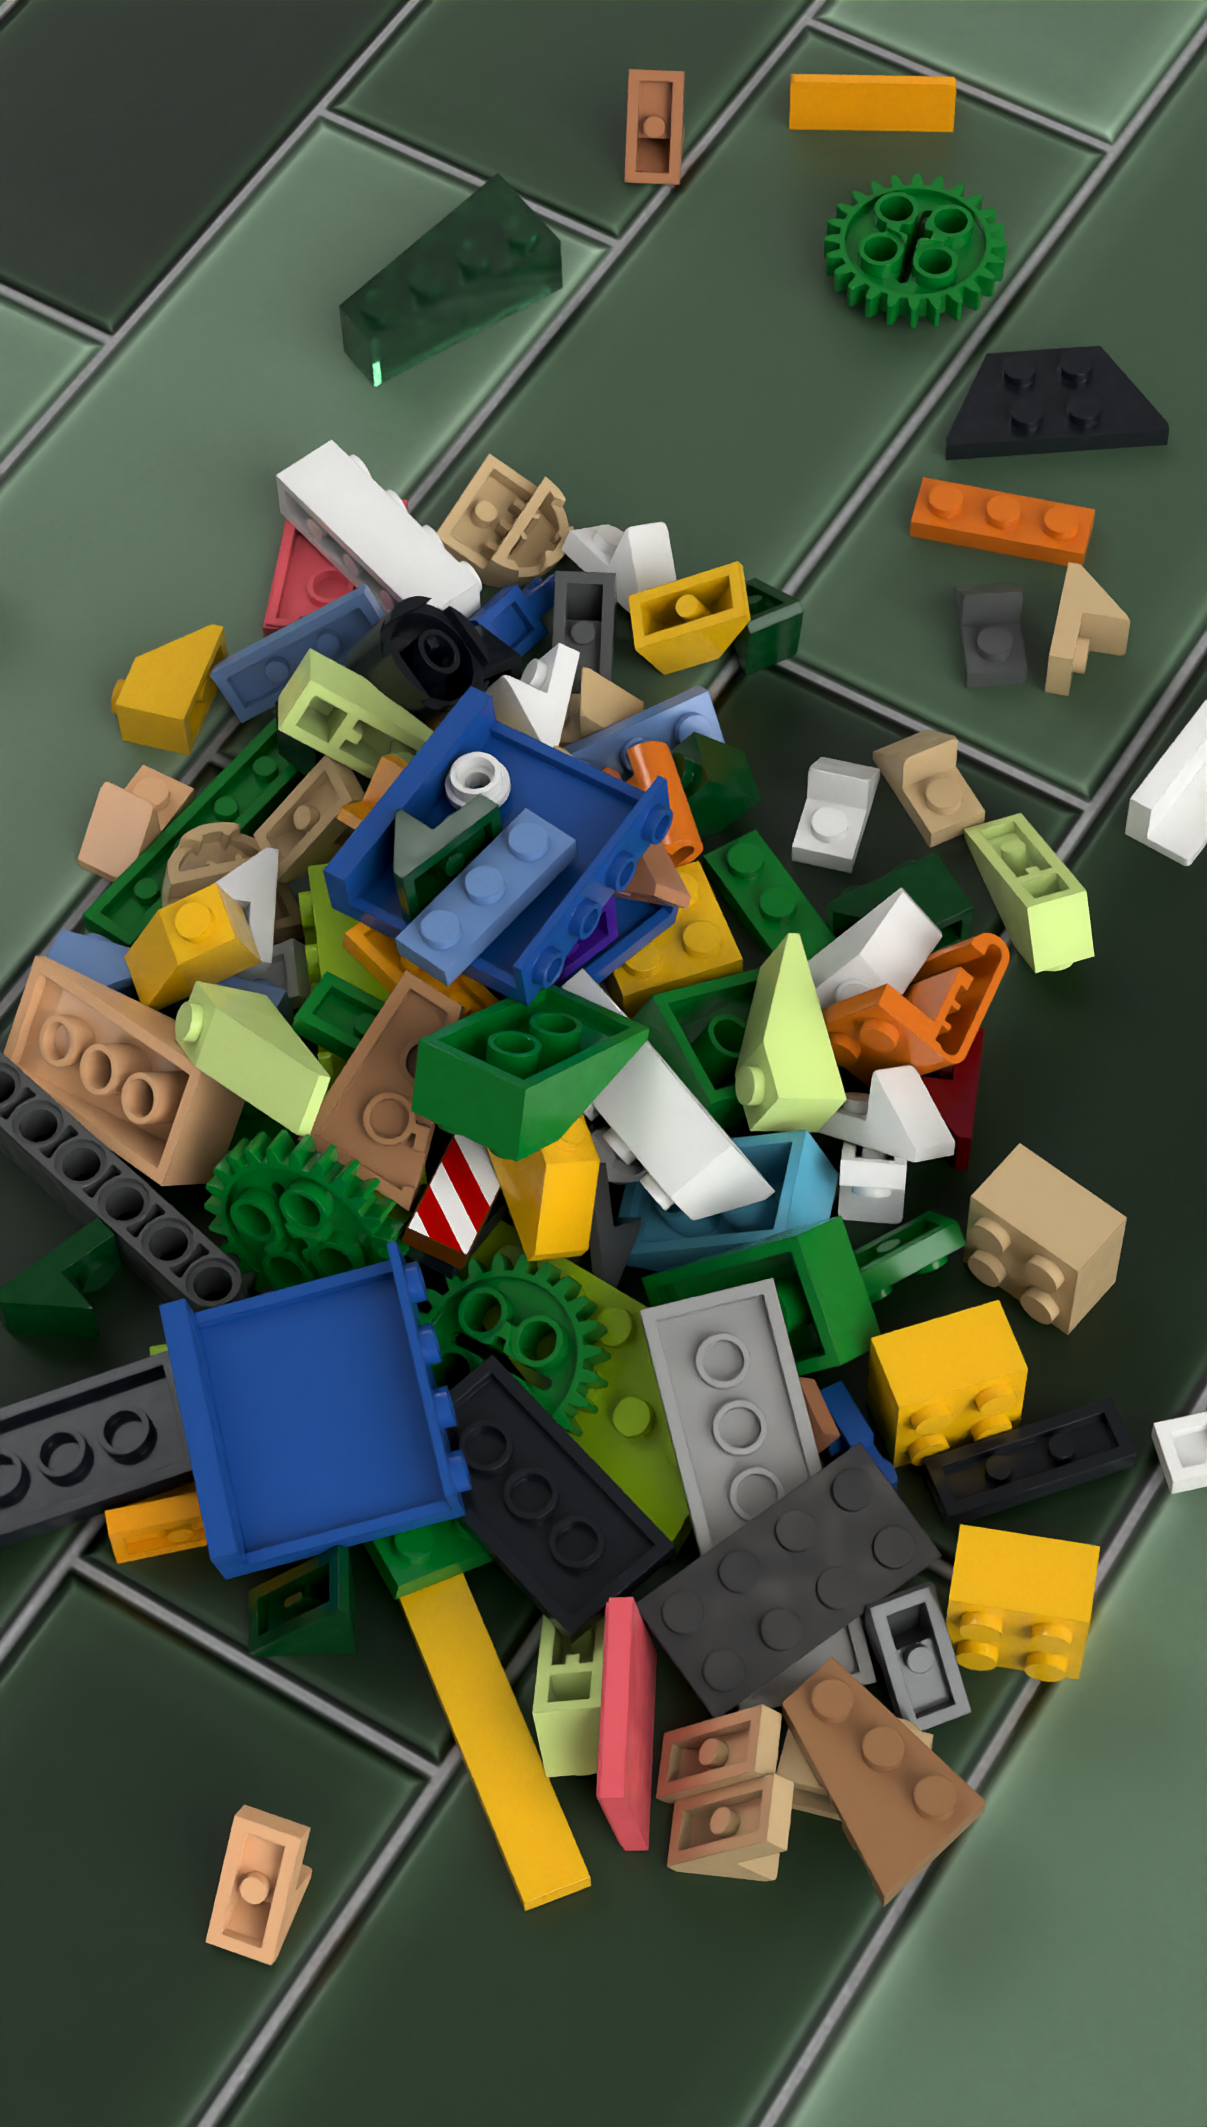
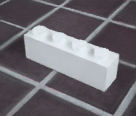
(371, 533)

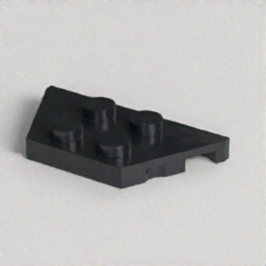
(1052, 406)

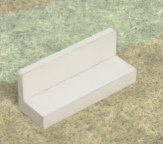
(1171, 802)

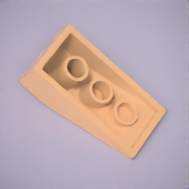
(122, 1075)

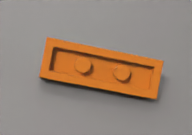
(1001, 522)

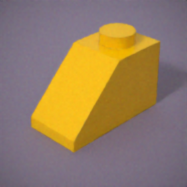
(690, 618)
(170, 691)
(190, 942)
(553, 1194)

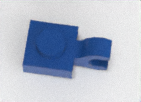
(516, 613)
(852, 1429)

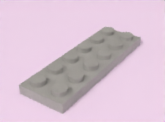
(740, 1434)

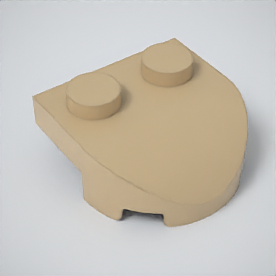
(506, 526)
(212, 853)

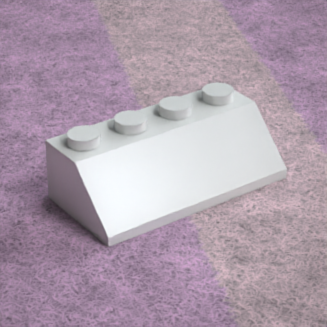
(670, 1131)

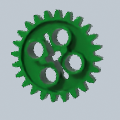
(951, 265)
(298, 1212)
(531, 1308)

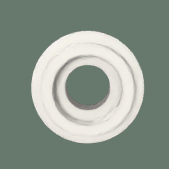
(476, 770)

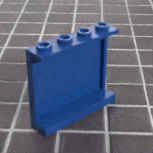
(602, 813)
(315, 1416)

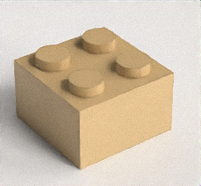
(1043, 1239)

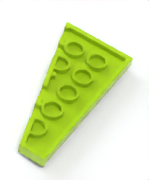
(630, 1428)

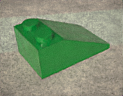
(701, 1038)
(520, 1071)
(815, 1282)

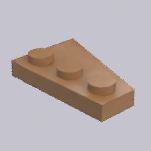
(371, 1099)
(884, 1782)

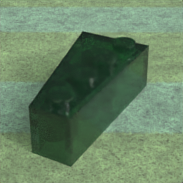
(452, 283)

